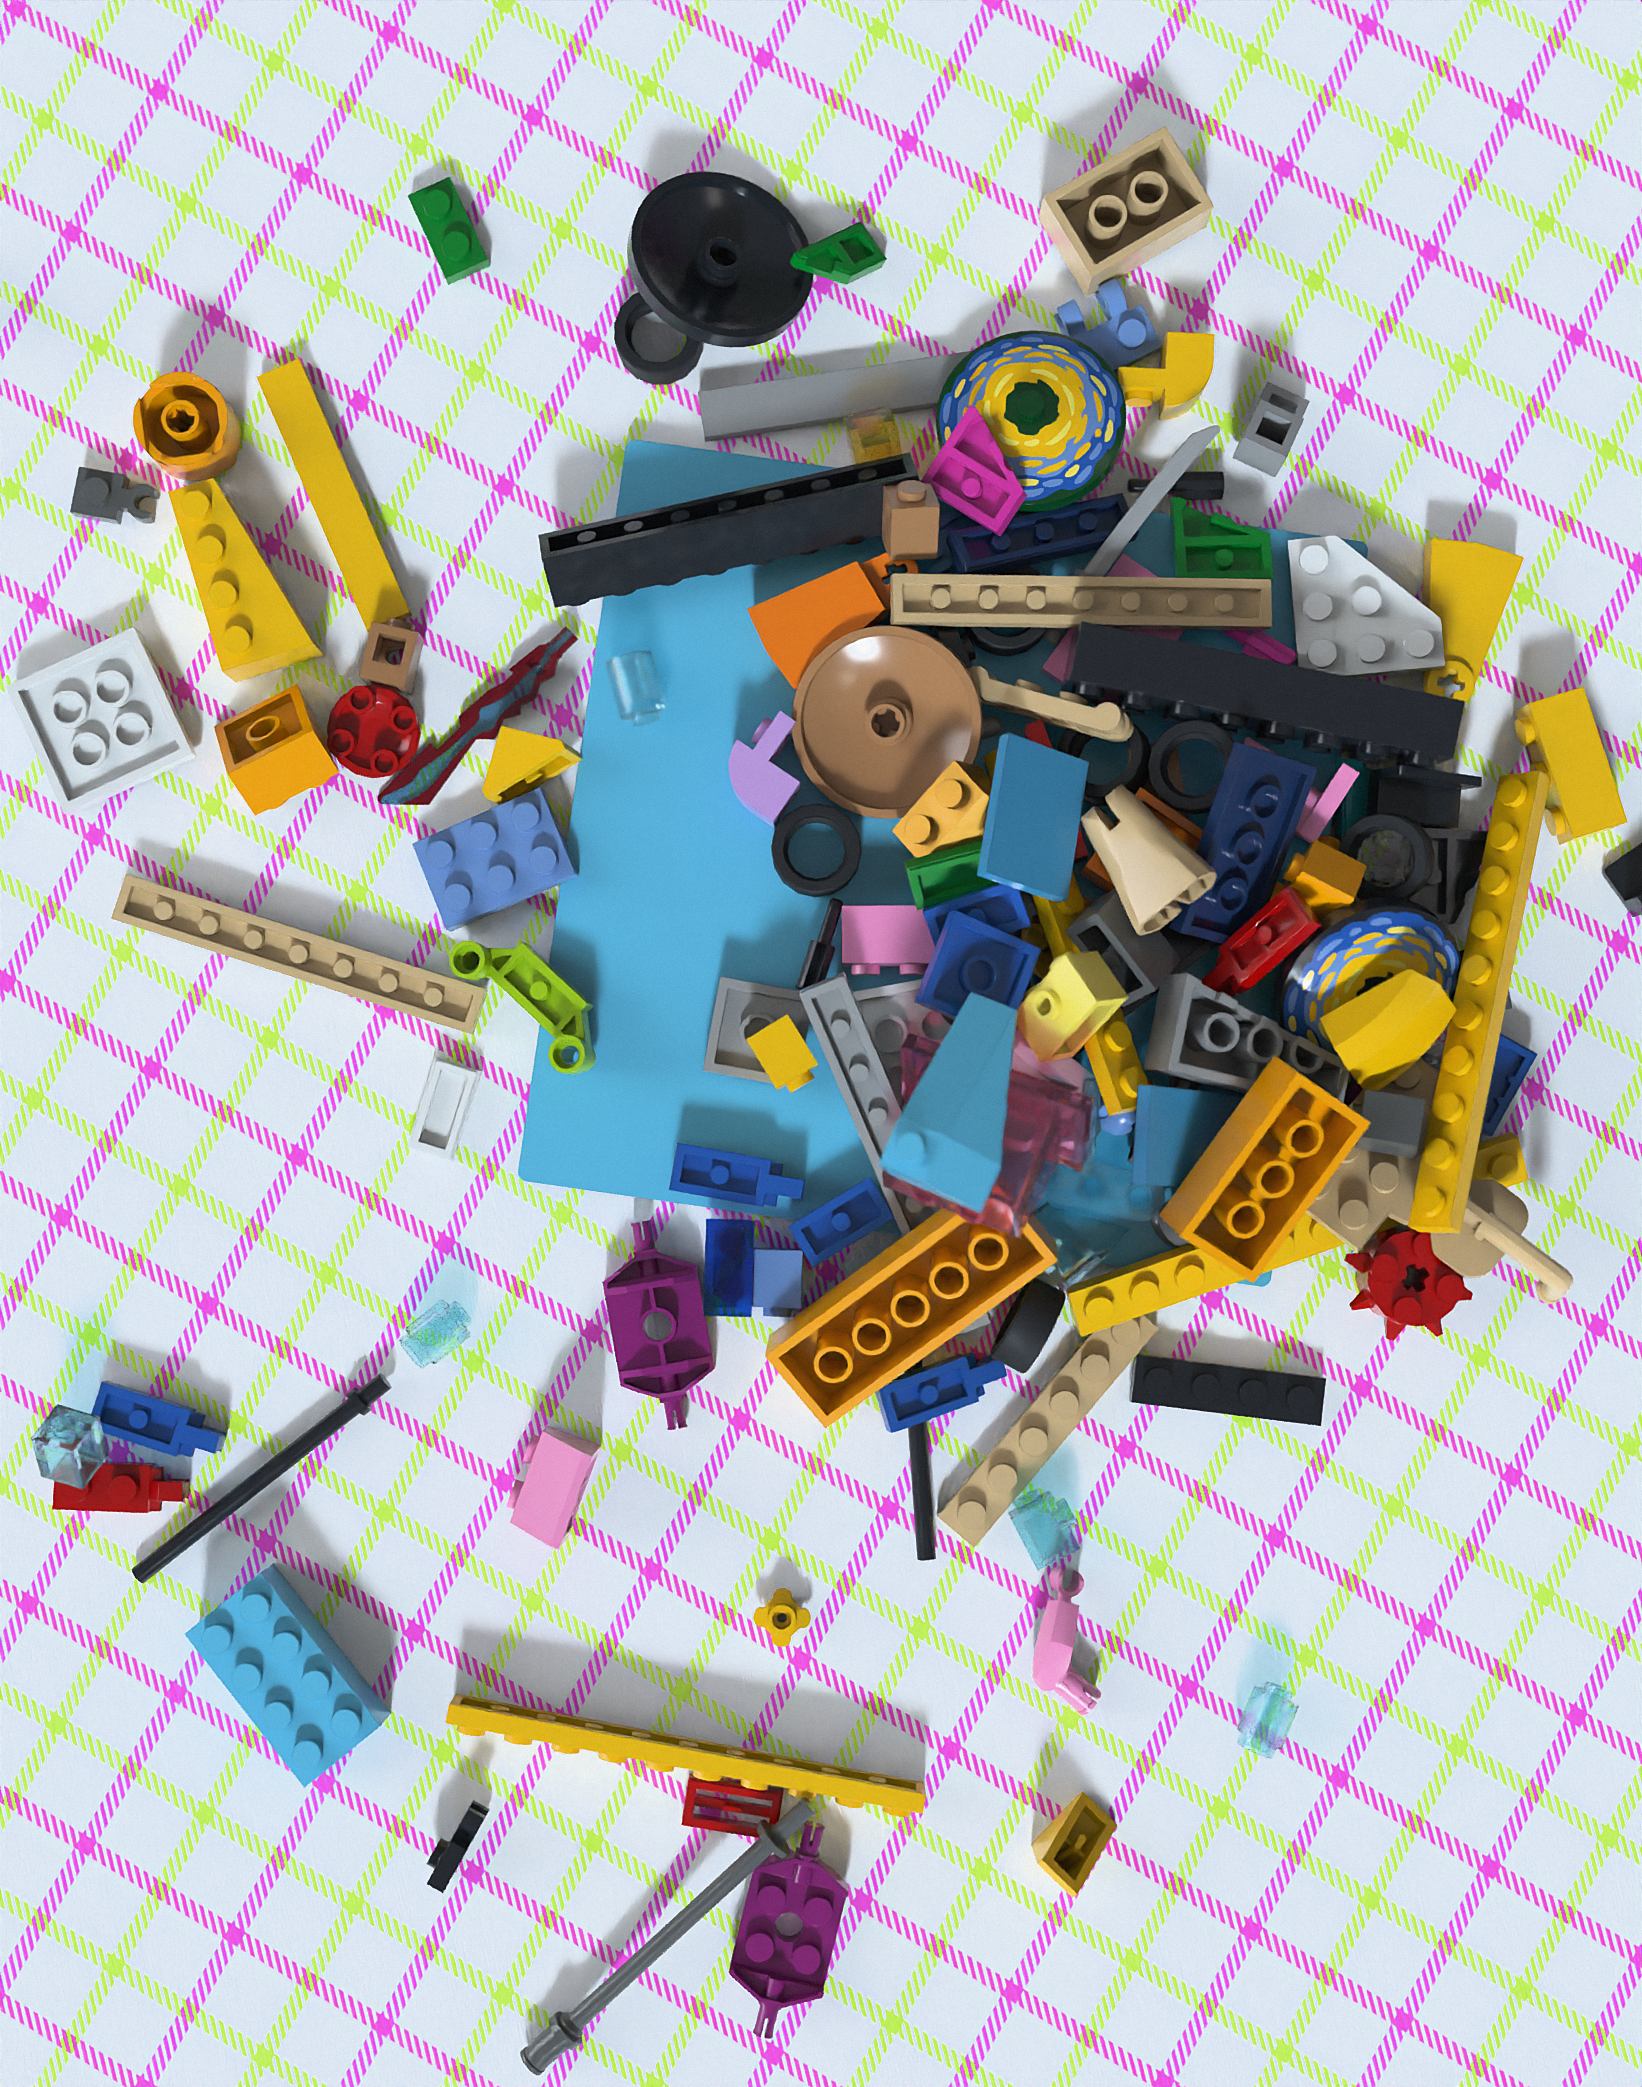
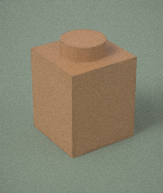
(910, 521)

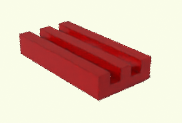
(734, 1788)

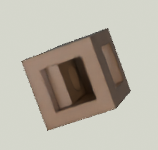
(381, 642)

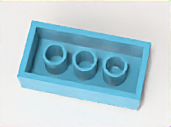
(288, 1675)

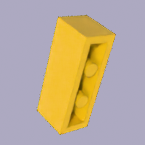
(1570, 752)

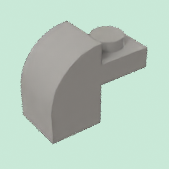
(1271, 429)

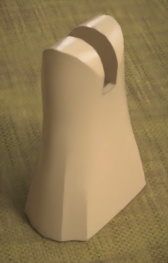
(1146, 861)

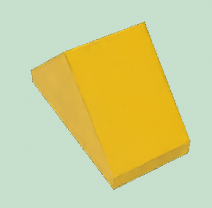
(524, 763)
(1073, 1843)

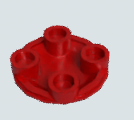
(373, 731)

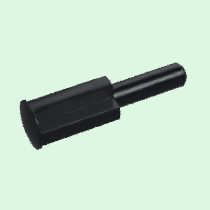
(1190, 485)
(820, 951)

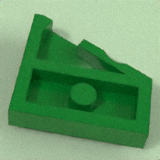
(1217, 546)

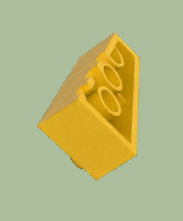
(241, 596)

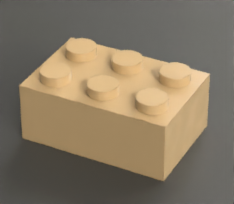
(1125, 211)

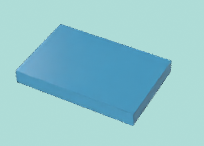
(1033, 818)
(1175, 1131)

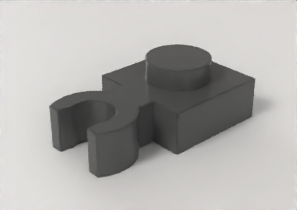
(106, 496)

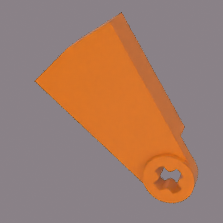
(823, 610)

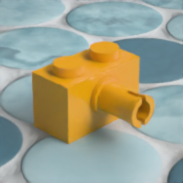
(1323, 876)

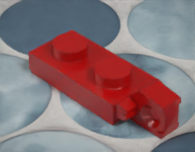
(1262, 943)
(122, 1488)

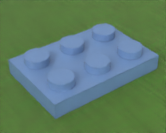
(495, 859)

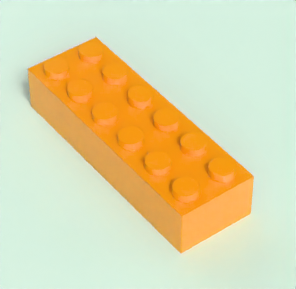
(902, 1308)

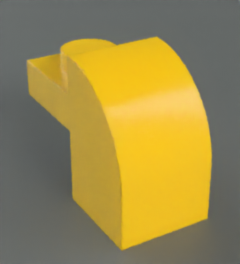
(1179, 382)

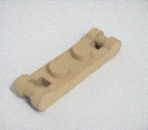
(1066, 711)

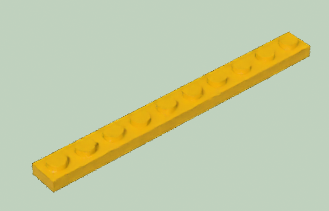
(1480, 1004)
(1191, 1272)
(705, 1758)

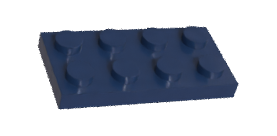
(1246, 840)

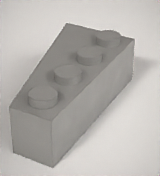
(1226, 1046)

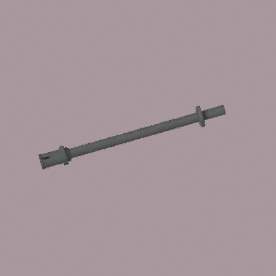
(566, 2028)

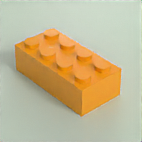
(1263, 1169)

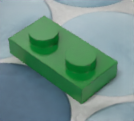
(448, 230)

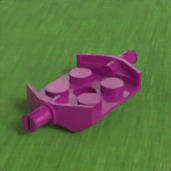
(668, 1286)
(782, 1967)

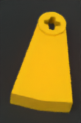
(1469, 591)

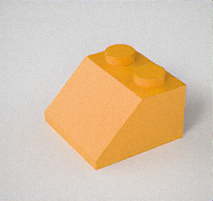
(275, 750)

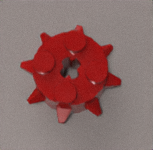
(1381, 1287)

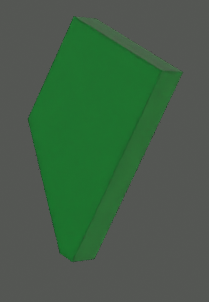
(841, 256)

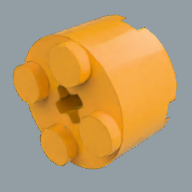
(164, 430)

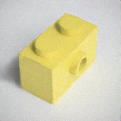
(1069, 1005)

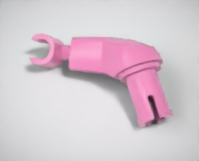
(1055, 1646)

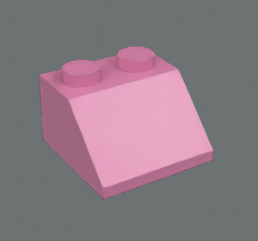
(553, 1485)

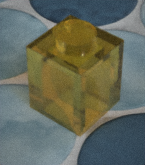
(871, 435)

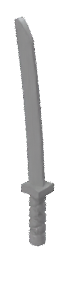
(1141, 510)

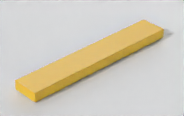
(333, 494)

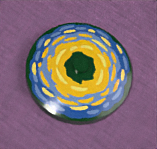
(1048, 409)

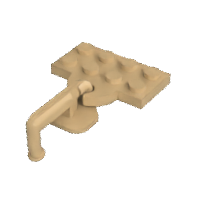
(1383, 1185)

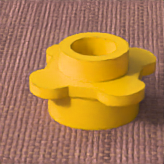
(782, 1603)

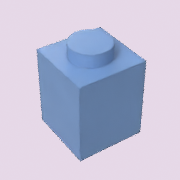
(777, 1280)

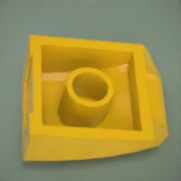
(1388, 1027)

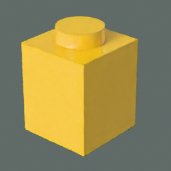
(784, 1054)

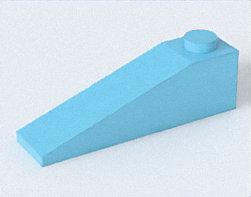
(957, 1114)

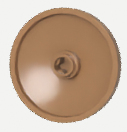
(884, 718)

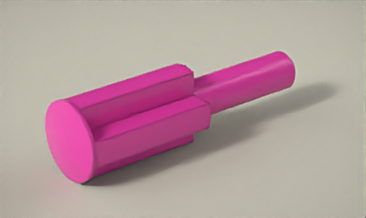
(1263, 646)

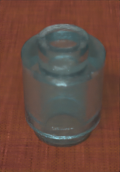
(436, 1333)
(1267, 1719)

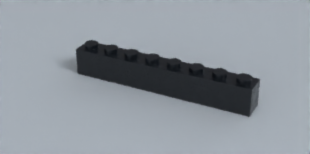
(720, 532)

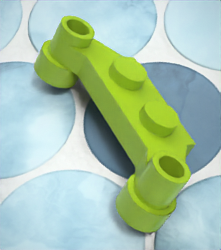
(539, 992)

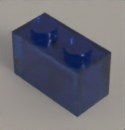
(729, 1267)

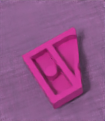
(975, 475)

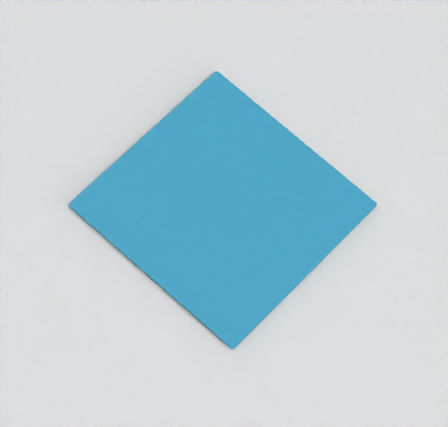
(688, 890)

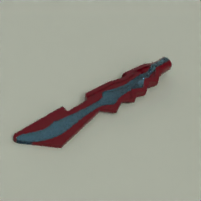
(482, 720)

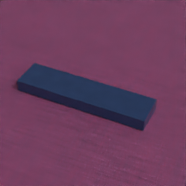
(1037, 536)

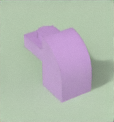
(754, 777)

